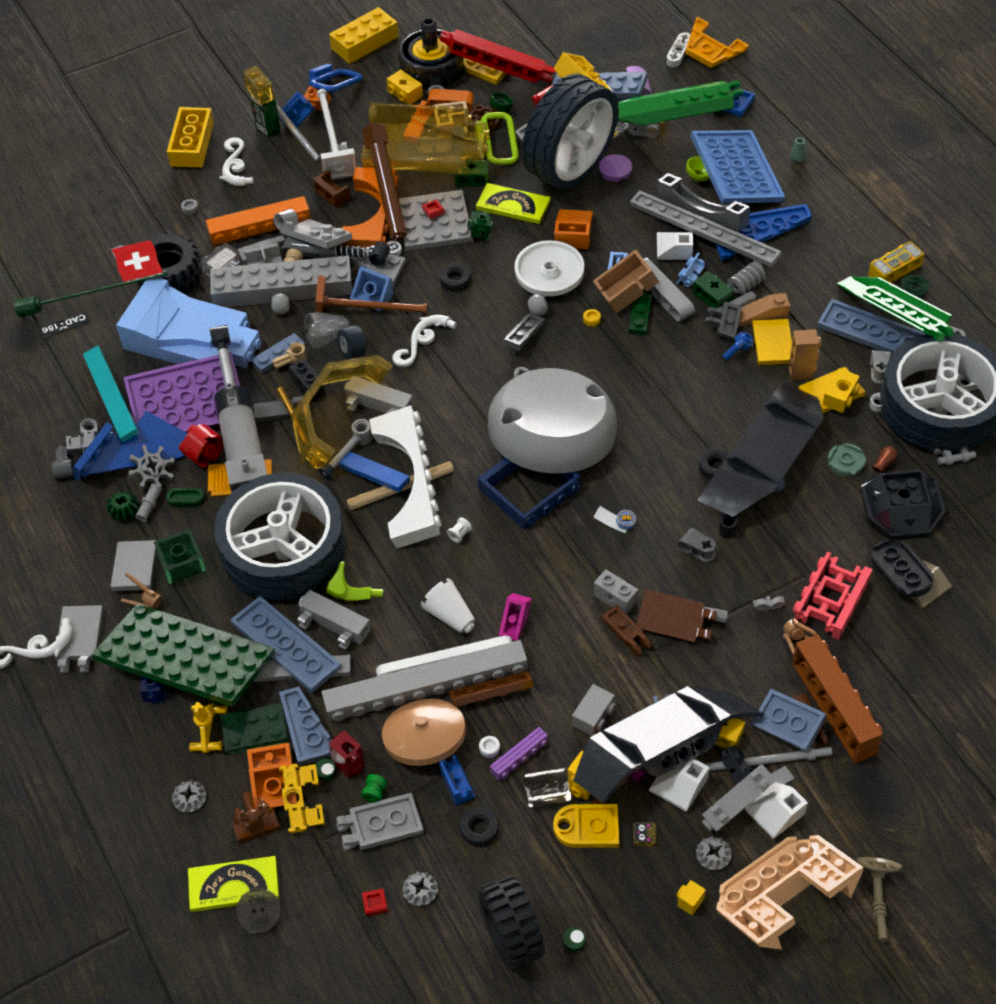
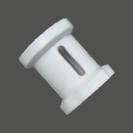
(459, 530)

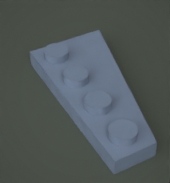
(305, 727)

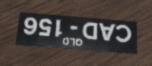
(64, 324)

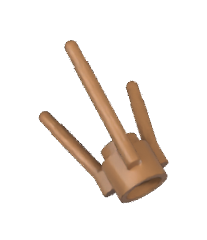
(150, 598)
(795, 631)

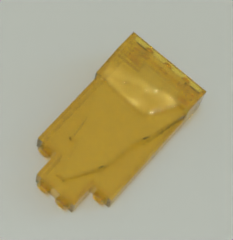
(428, 137)

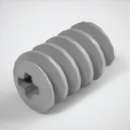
(747, 278)

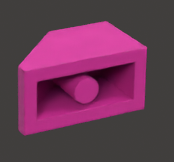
(515, 616)

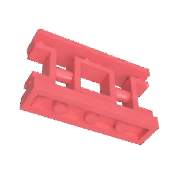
(847, 600)

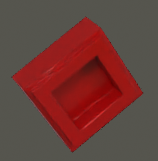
(433, 209)
(374, 902)

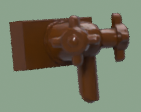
(255, 821)

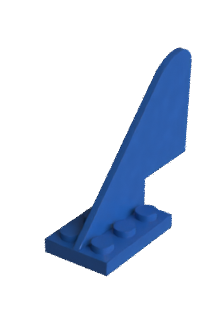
(111, 454)

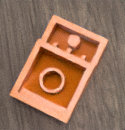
(265, 774)

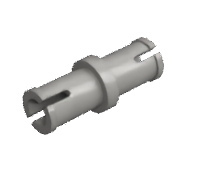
(148, 502)

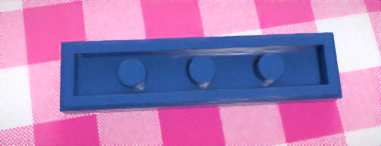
(374, 471)

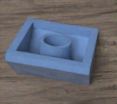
(372, 286)

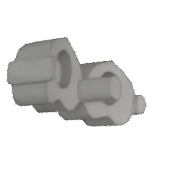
(766, 604)

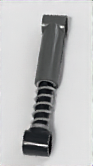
(376, 254)

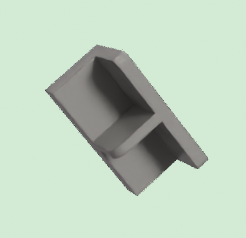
(263, 255)

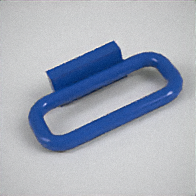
(324, 74)

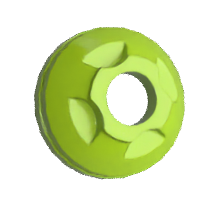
(695, 165)

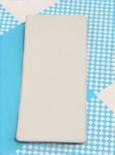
(607, 518)

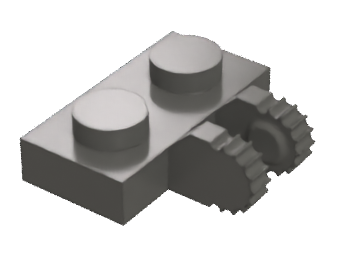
(728, 319)

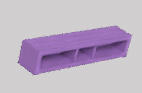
(519, 754)

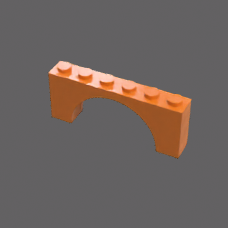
(374, 229)

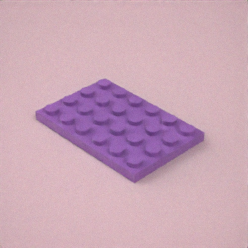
(179, 392)

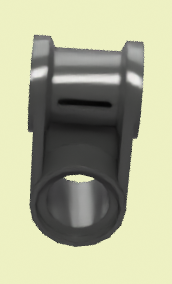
(696, 544)

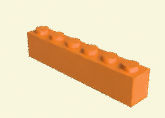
(253, 221)

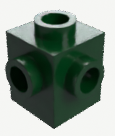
(480, 224)

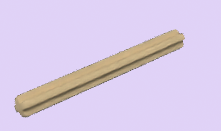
(383, 491)

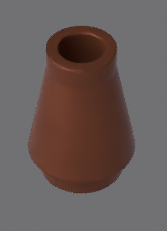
(885, 459)

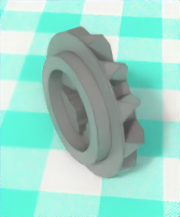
(194, 802)
(711, 861)
(424, 896)

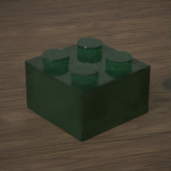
(180, 556)

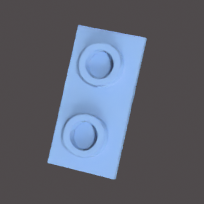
(694, 265)

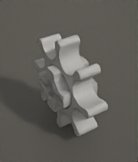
(147, 473)

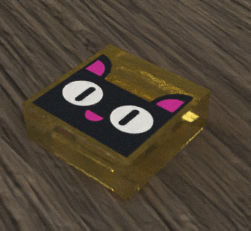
(644, 834)

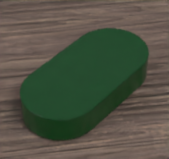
(185, 497)

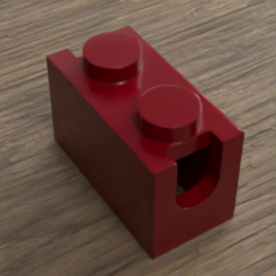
(348, 757)

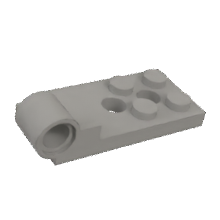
(310, 230)

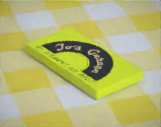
(513, 203)
(226, 882)

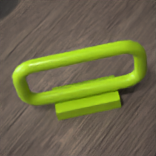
(515, 155)

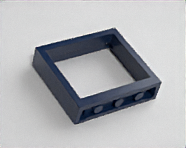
(506, 467)

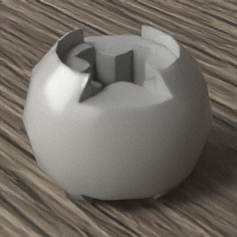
(280, 303)
(537, 304)

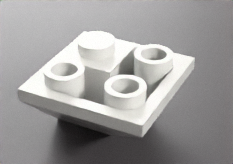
(674, 246)
(681, 784)
(777, 808)

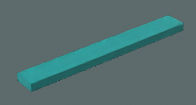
(110, 394)

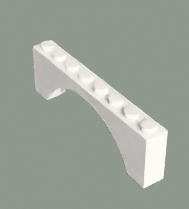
(418, 516)

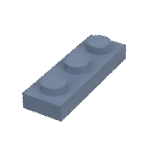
(263, 361)

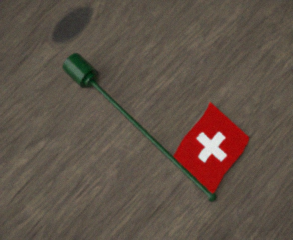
(134, 263)

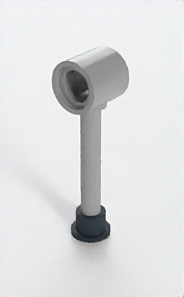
(361, 435)

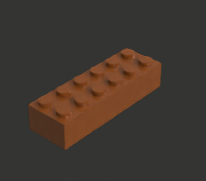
(837, 698)

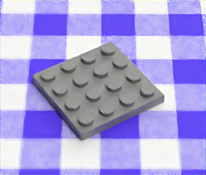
(439, 231)

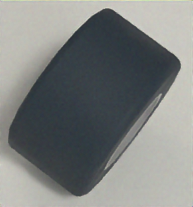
(351, 342)

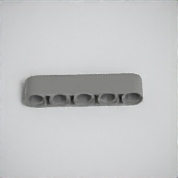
(670, 296)

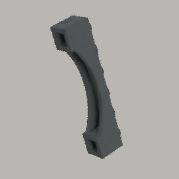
(675, 192)

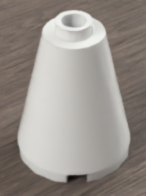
(449, 607)

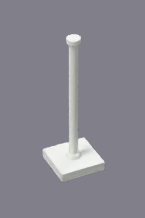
(339, 163)

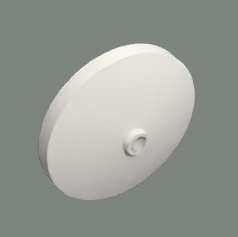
(549, 268)

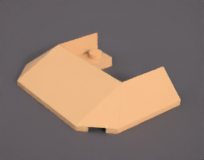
(757, 892)

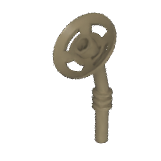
(878, 870)

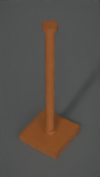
(322, 300)

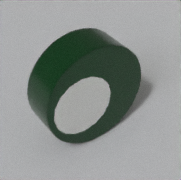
(325, 769)
(574, 939)

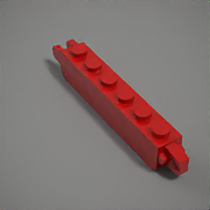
(497, 56)

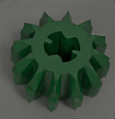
(122, 506)

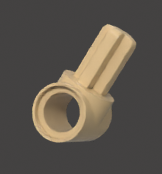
(294, 354)

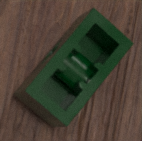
(473, 174)
(712, 290)

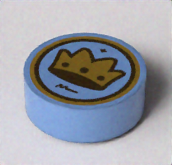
(626, 519)

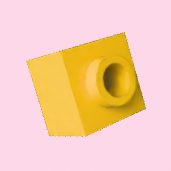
(690, 897)

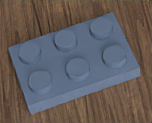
(789, 720)

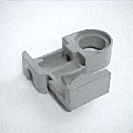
(86, 438)

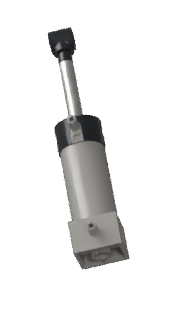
(236, 420)

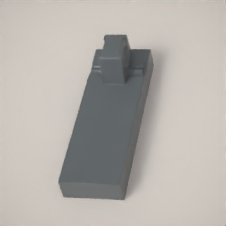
(523, 332)
(273, 410)

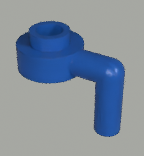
(743, 341)

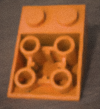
(574, 228)

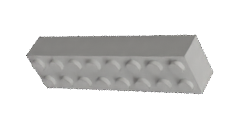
(296, 279)

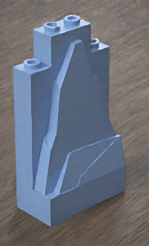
(177, 327)

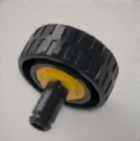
(428, 58)

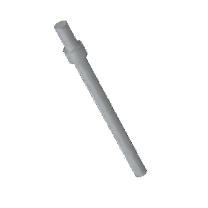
(297, 134)
(775, 758)

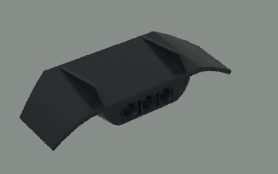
(764, 451)
(658, 738)

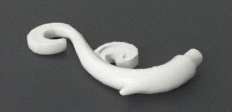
(236, 164)
(422, 339)
(40, 640)

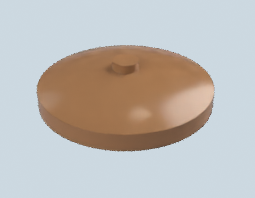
(424, 732)

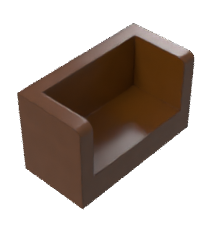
(329, 190)

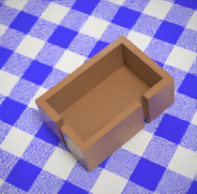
(626, 281)

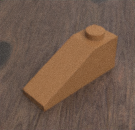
(766, 308)

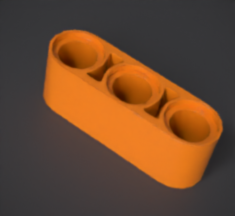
(441, 96)

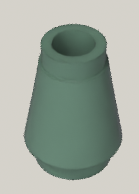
(798, 150)

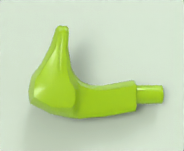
(341, 590)

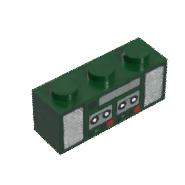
(265, 116)

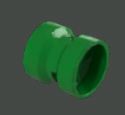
(374, 788)

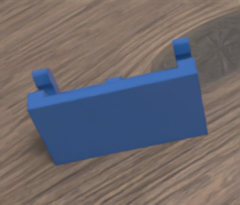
(297, 109)
(456, 780)

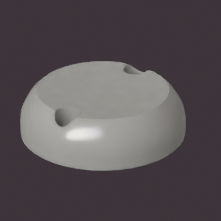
(552, 421)

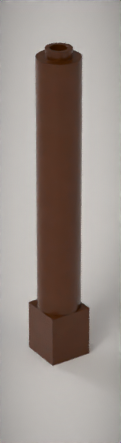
(376, 140)

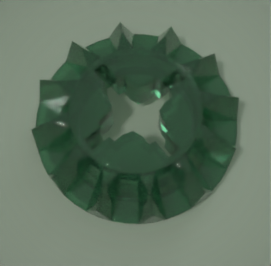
(910, 280)

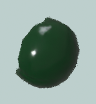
(500, 102)

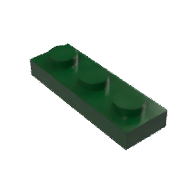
(640, 314)

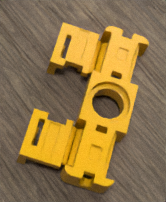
(297, 814)

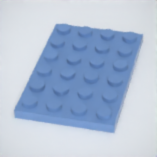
(737, 166)

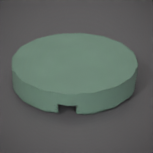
(846, 460)

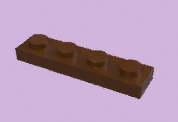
(486, 690)

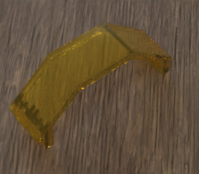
(309, 445)

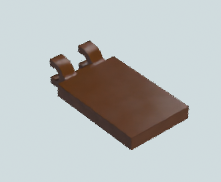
(674, 617)

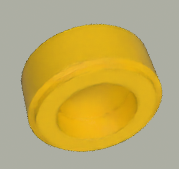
(592, 317)

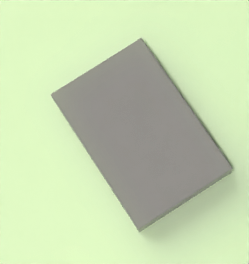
(137, 560)

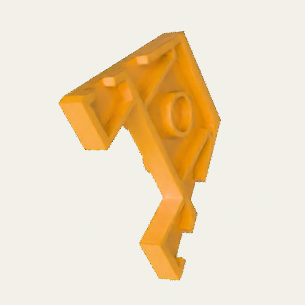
(708, 49)

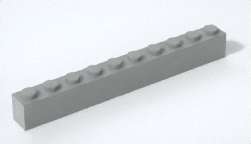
(424, 681)

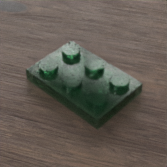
(254, 728)

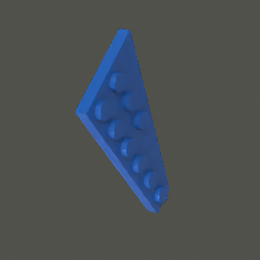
(769, 224)

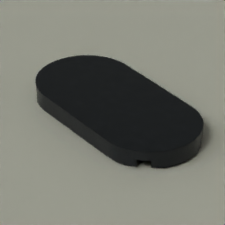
(902, 568)

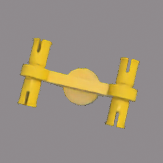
(203, 718)

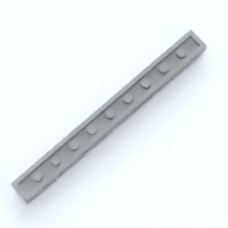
(706, 229)

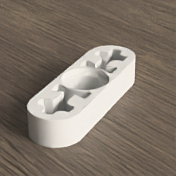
(679, 54)

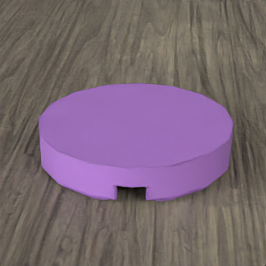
(615, 167)

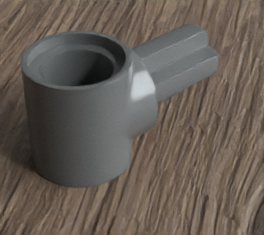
(62, 465)

